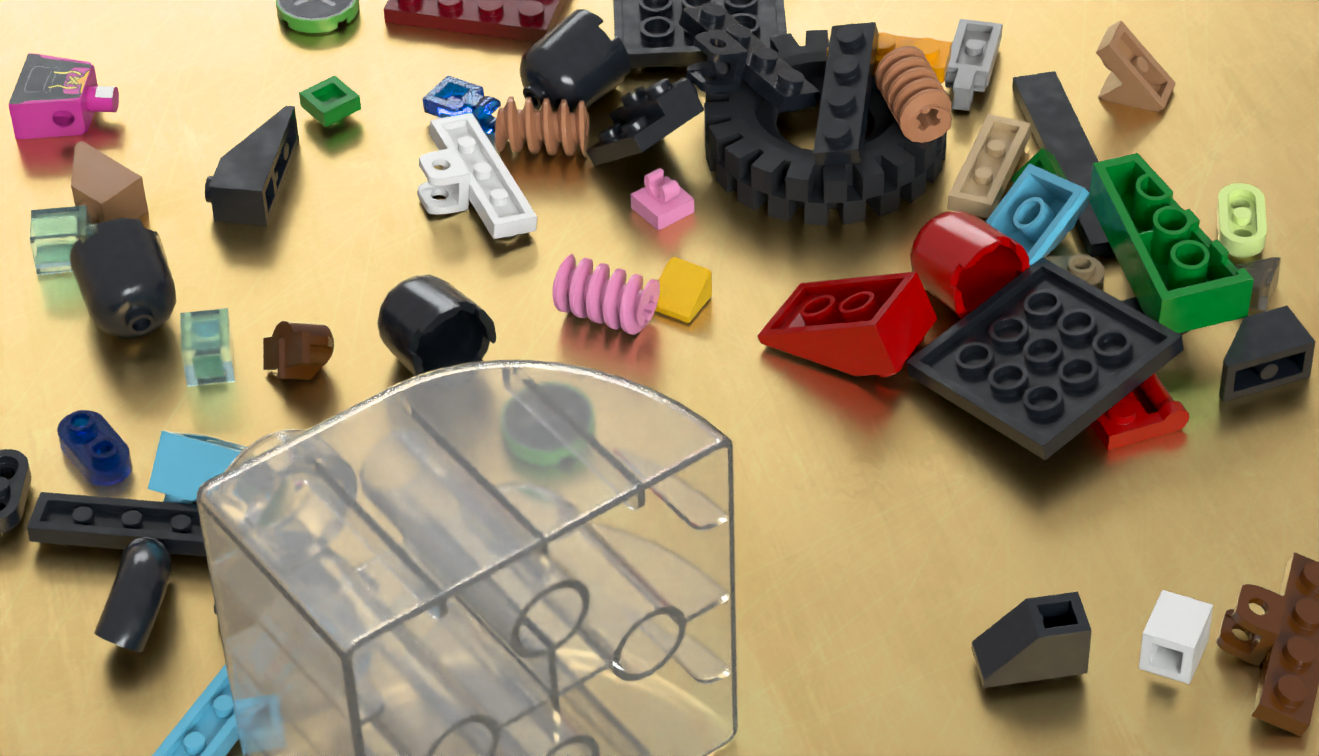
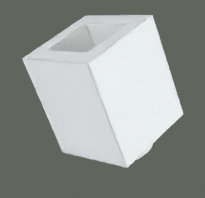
(1175, 636)

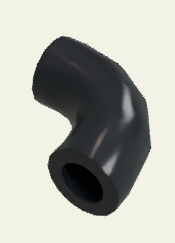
(136, 594)

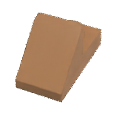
(1135, 74)

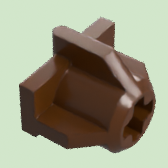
(297, 349)

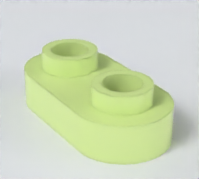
(1241, 219)

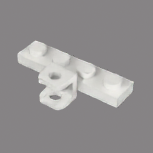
(474, 174)

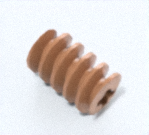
(914, 94)
(542, 126)

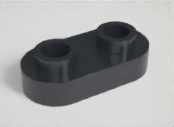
(14, 487)

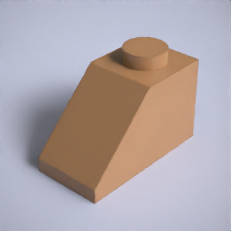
(106, 186)

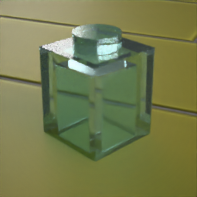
(54, 234)
(207, 347)

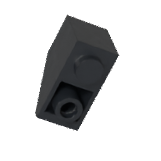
(1035, 642)

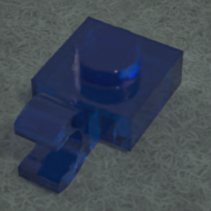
(461, 97)

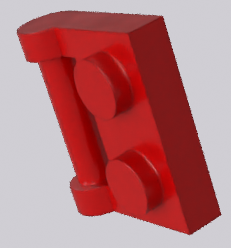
(1129, 422)

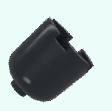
(574, 63)
(124, 278)
(433, 325)

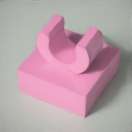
(661, 200)

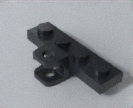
(740, 55)

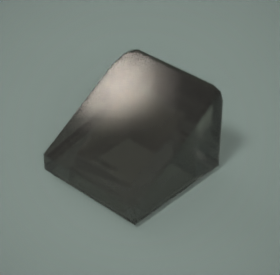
(1265, 280)

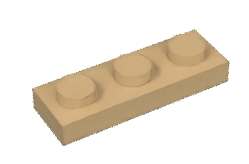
(989, 166)

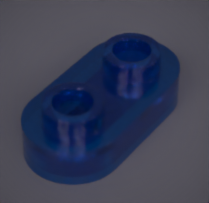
(94, 448)

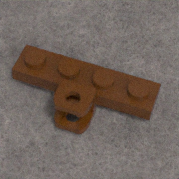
(1286, 640)

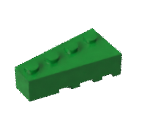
(1164, 253)

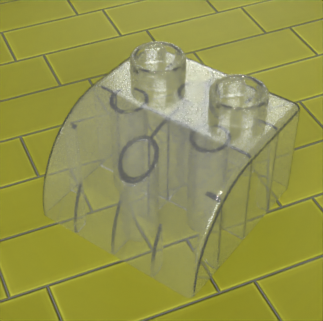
(481, 572)

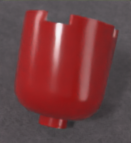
(965, 260)

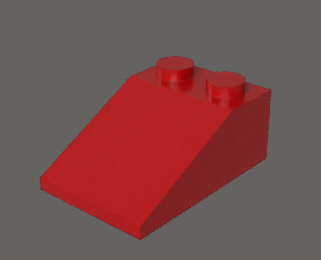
(854, 323)

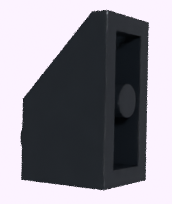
(1266, 353)

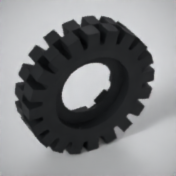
(765, 167)

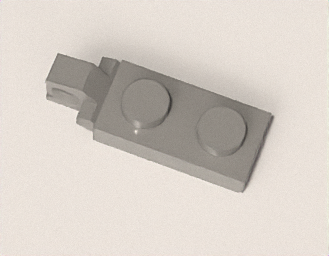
(972, 60)

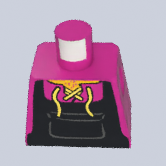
(57, 97)

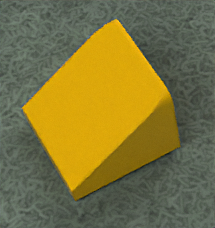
(683, 289)

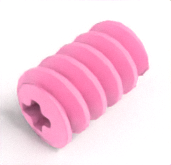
(603, 296)

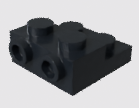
(646, 119)

